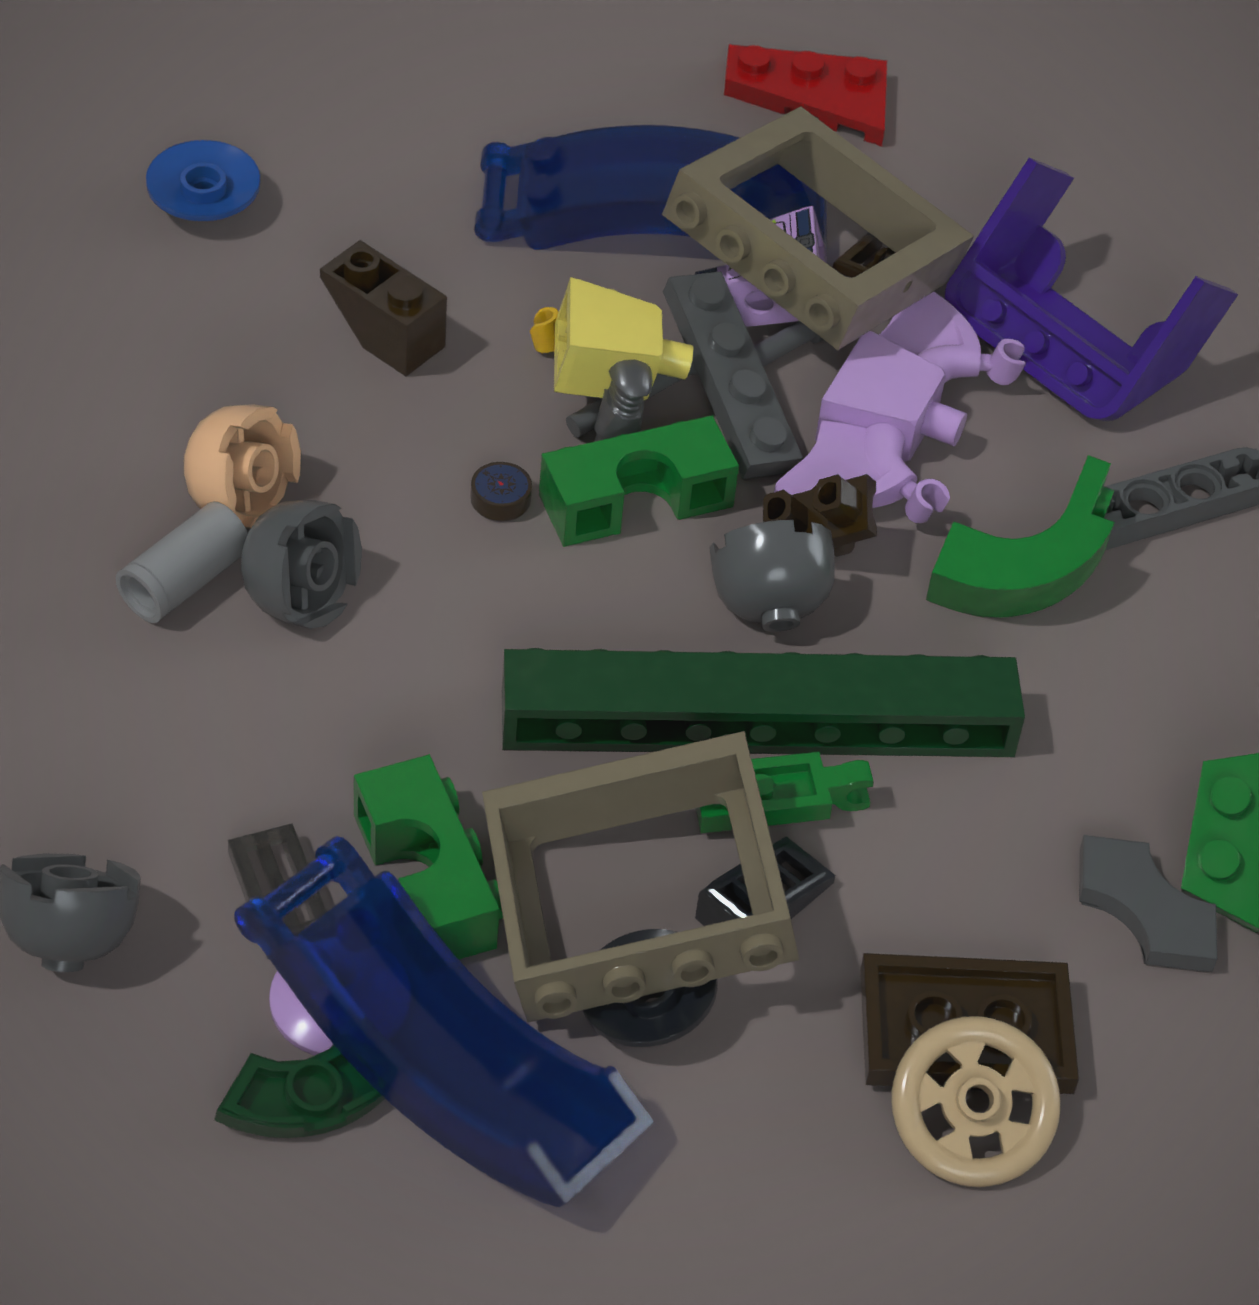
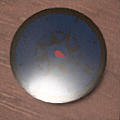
(501, 491)

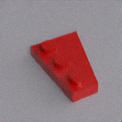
(825, 85)

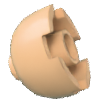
(242, 460)

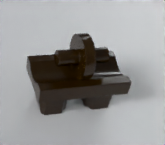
(833, 502)

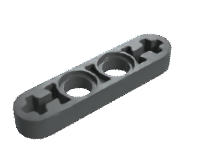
(1177, 508)

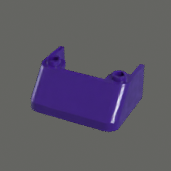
(1009, 294)

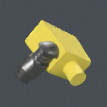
(608, 350)

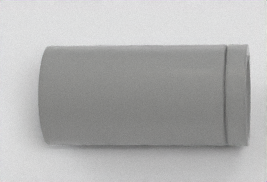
(182, 562)

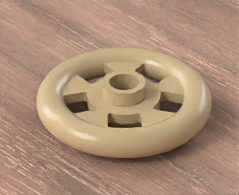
(1028, 1073)

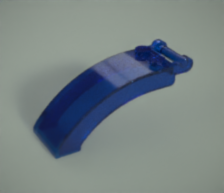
(613, 185)
(439, 1037)

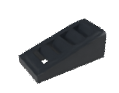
(719, 898)

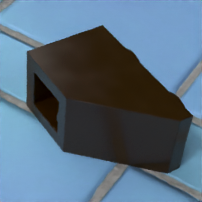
(387, 307)

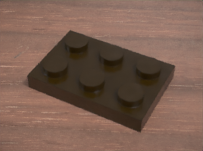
(915, 993)

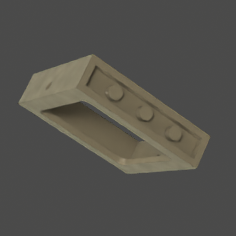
(832, 305)
(617, 795)

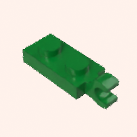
(799, 791)

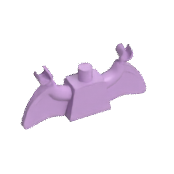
(891, 400)

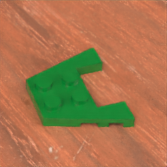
(1225, 840)

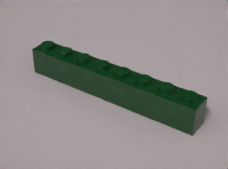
(779, 700)

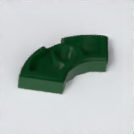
(297, 1096)

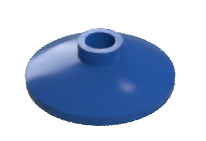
(203, 180)

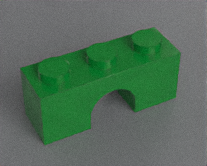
(678, 462)
(413, 816)

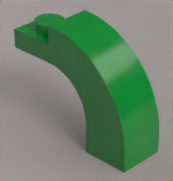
(1027, 574)

